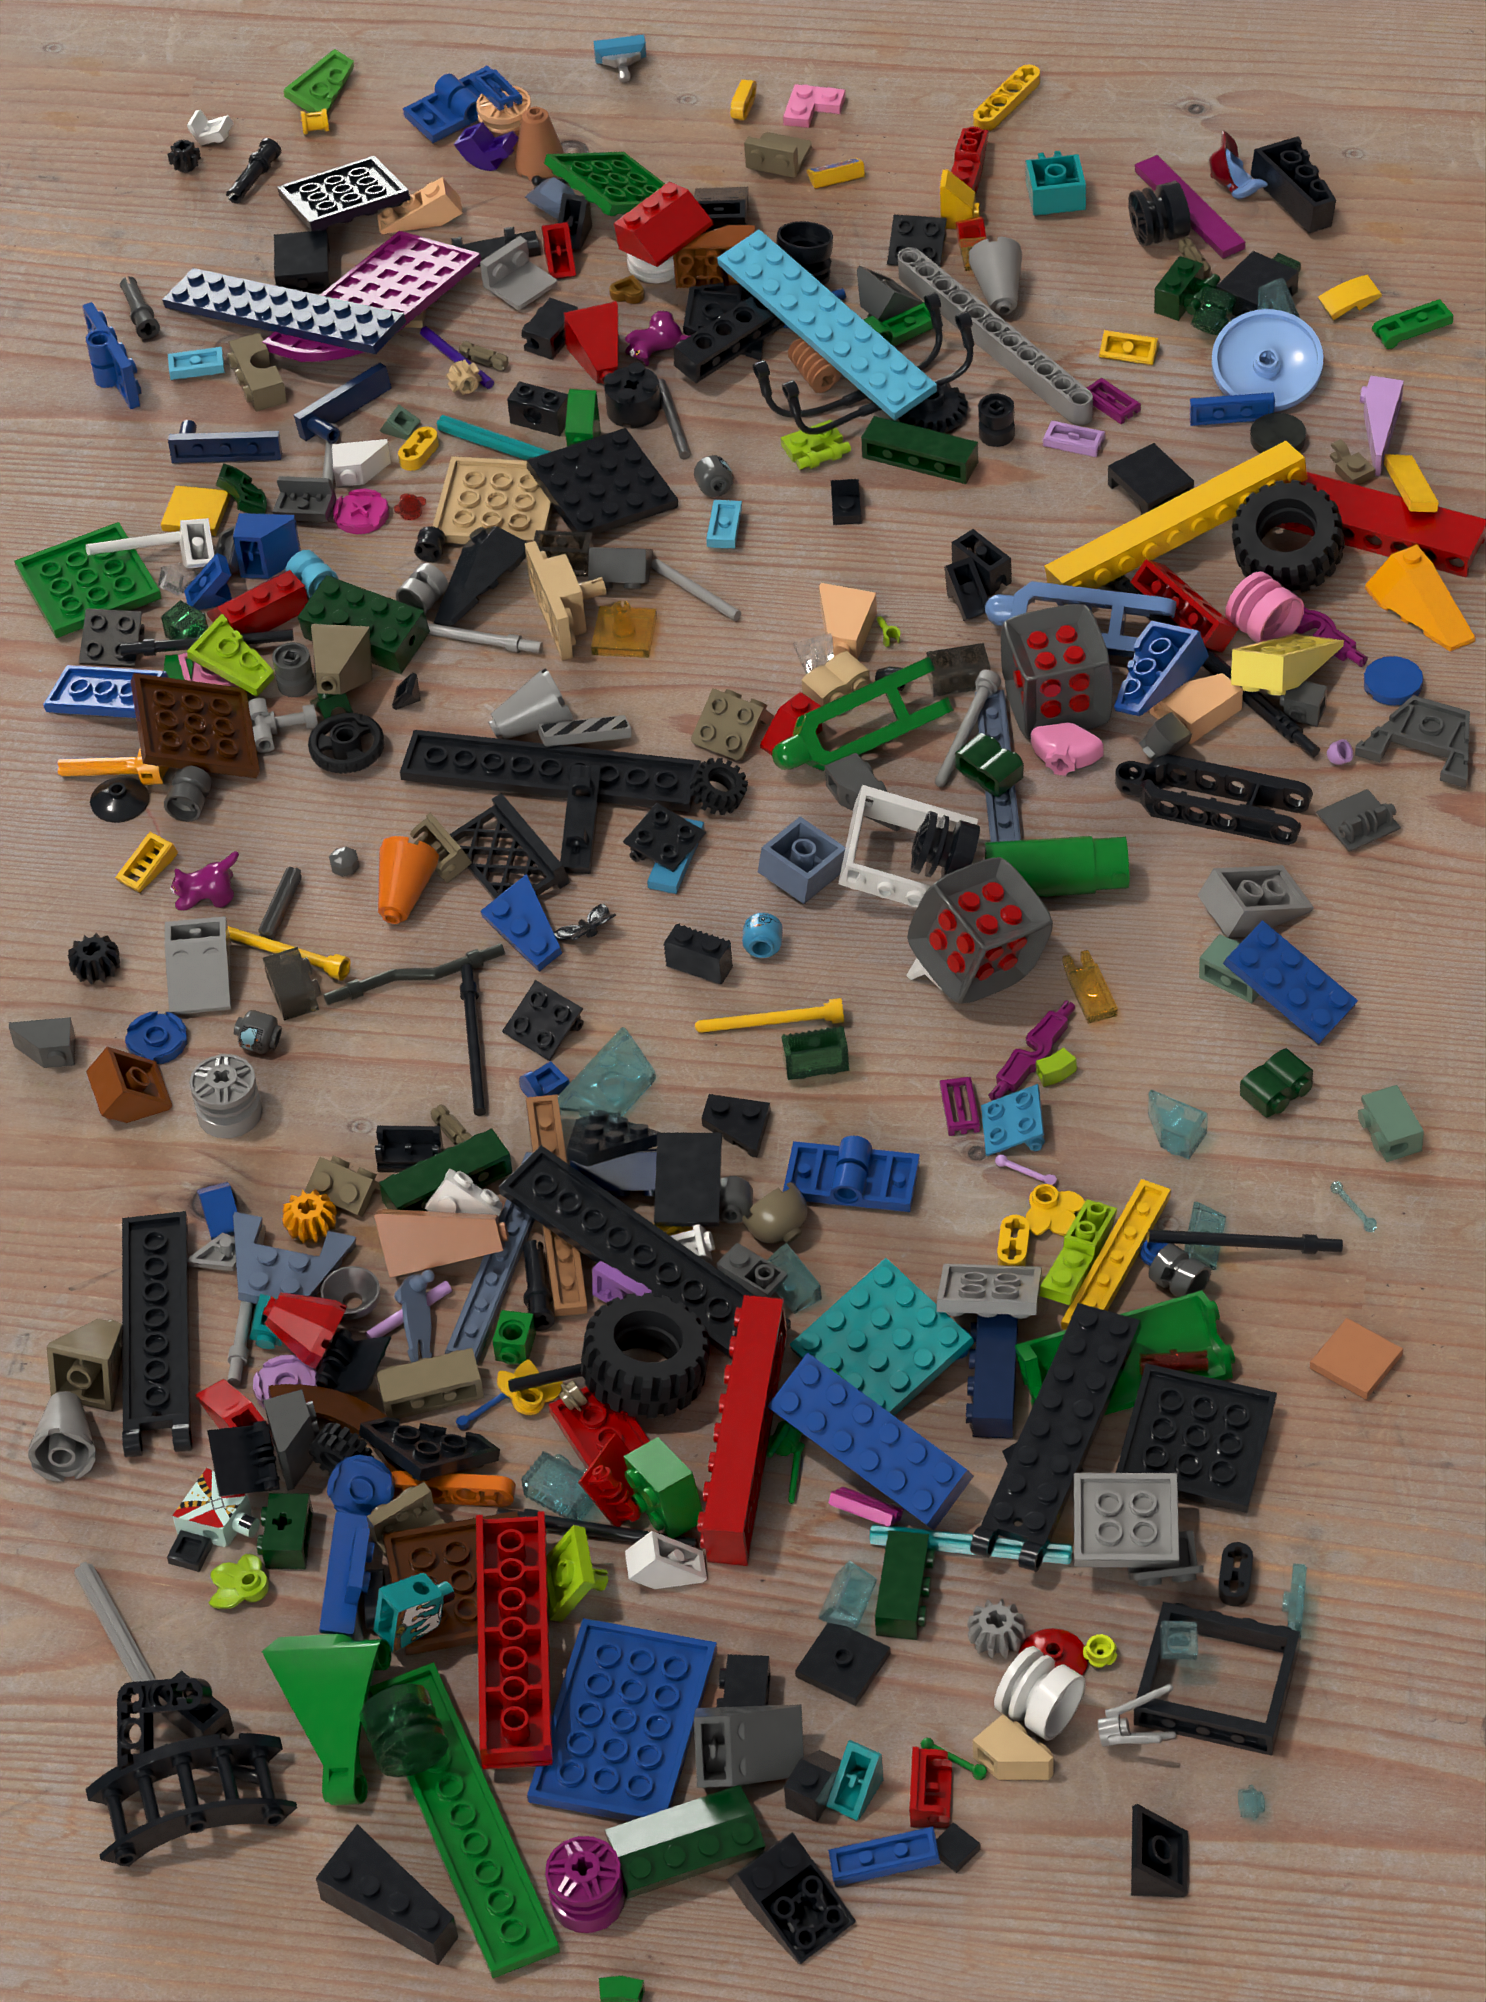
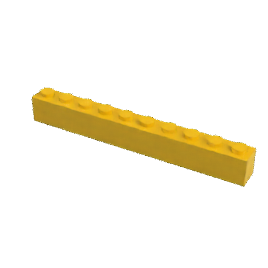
(1175, 520)

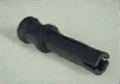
(258, 164)
(537, 1295)

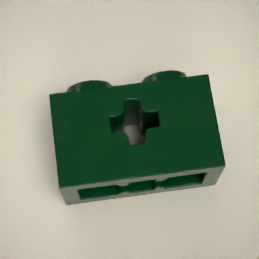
(286, 1531)

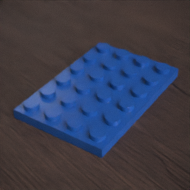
(623, 1721)

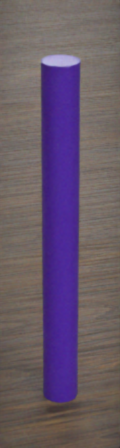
(452, 353)

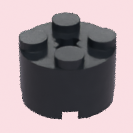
(632, 396)

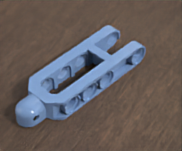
(1003, 607)

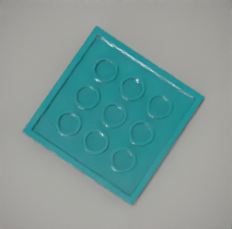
(885, 1338)

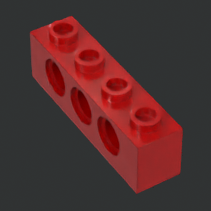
(1191, 609)

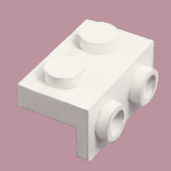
(460, 1195)

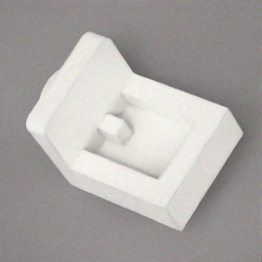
(209, 131)
(697, 1241)

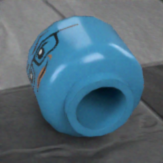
(762, 935)

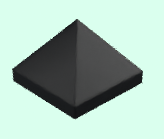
(407, 692)

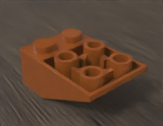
(698, 261)

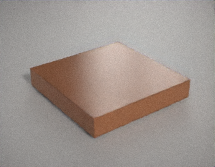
(1356, 1358)

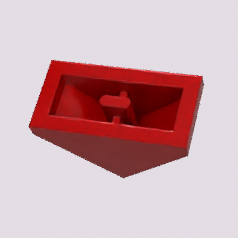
(558, 250)

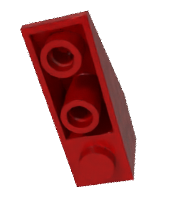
(228, 1406)

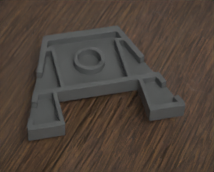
(1429, 728)

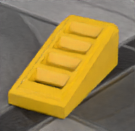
(145, 850)

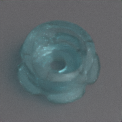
(1250, 1802)

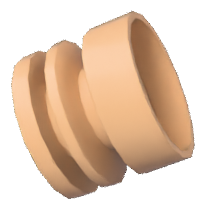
(506, 120)

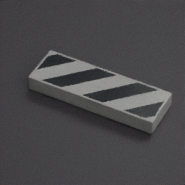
(584, 730)

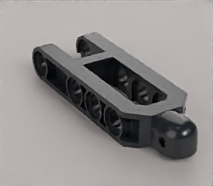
(1247, 819)

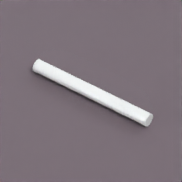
(133, 543)

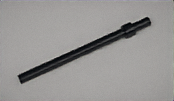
(150, 647)
(469, 994)
(1307, 1243)
(595, 1529)

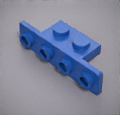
(346, 1573)

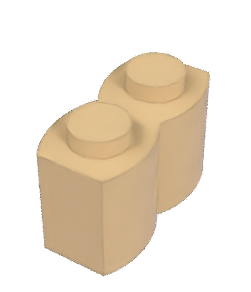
(835, 679)

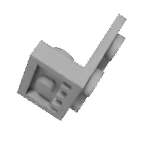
(513, 276)

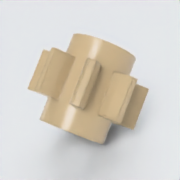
(463, 377)

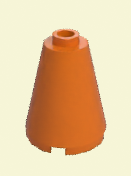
(403, 876)

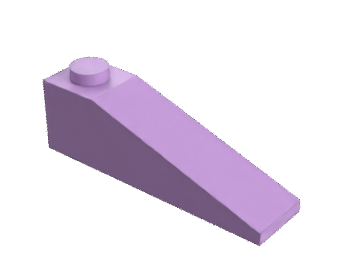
(1381, 408)

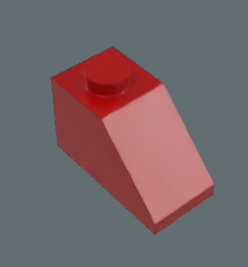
(785, 720)

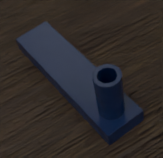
(341, 402)
(223, 446)

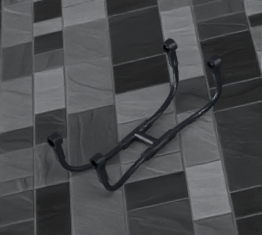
(791, 390)

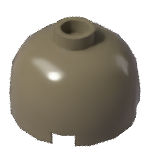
(778, 1216)

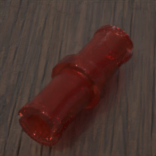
(1176, 1360)

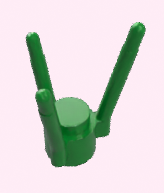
(783, 1442)

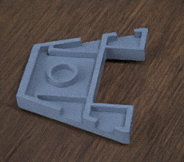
(277, 1270)

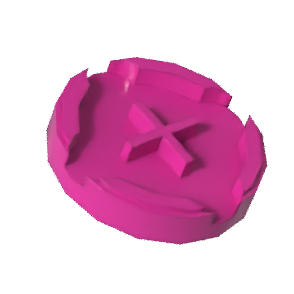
(361, 511)

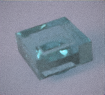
(1179, 1640)

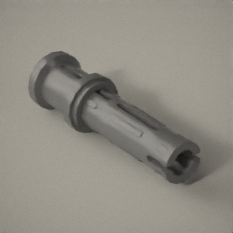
(141, 313)

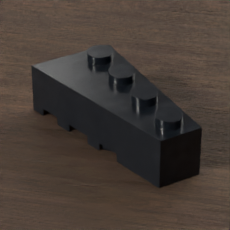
(1295, 183)

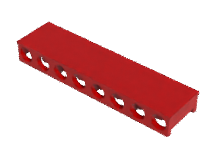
(1387, 516)
(513, 1642)

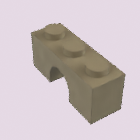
(253, 370)

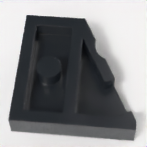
(737, 1120)

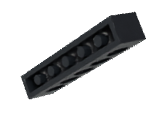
(725, 339)

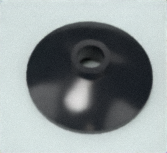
(119, 799)

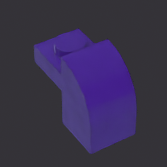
(483, 149)

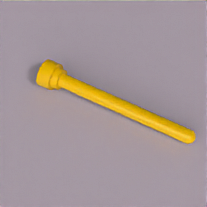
(336, 966)
(830, 1011)

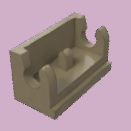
(451, 856)

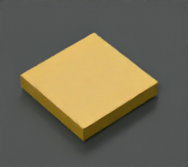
(195, 503)

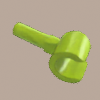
(888, 631)

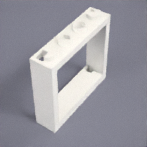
(899, 812)

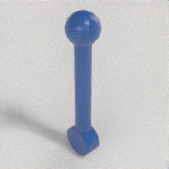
(463, 1422)

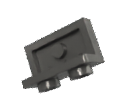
(305, 498)

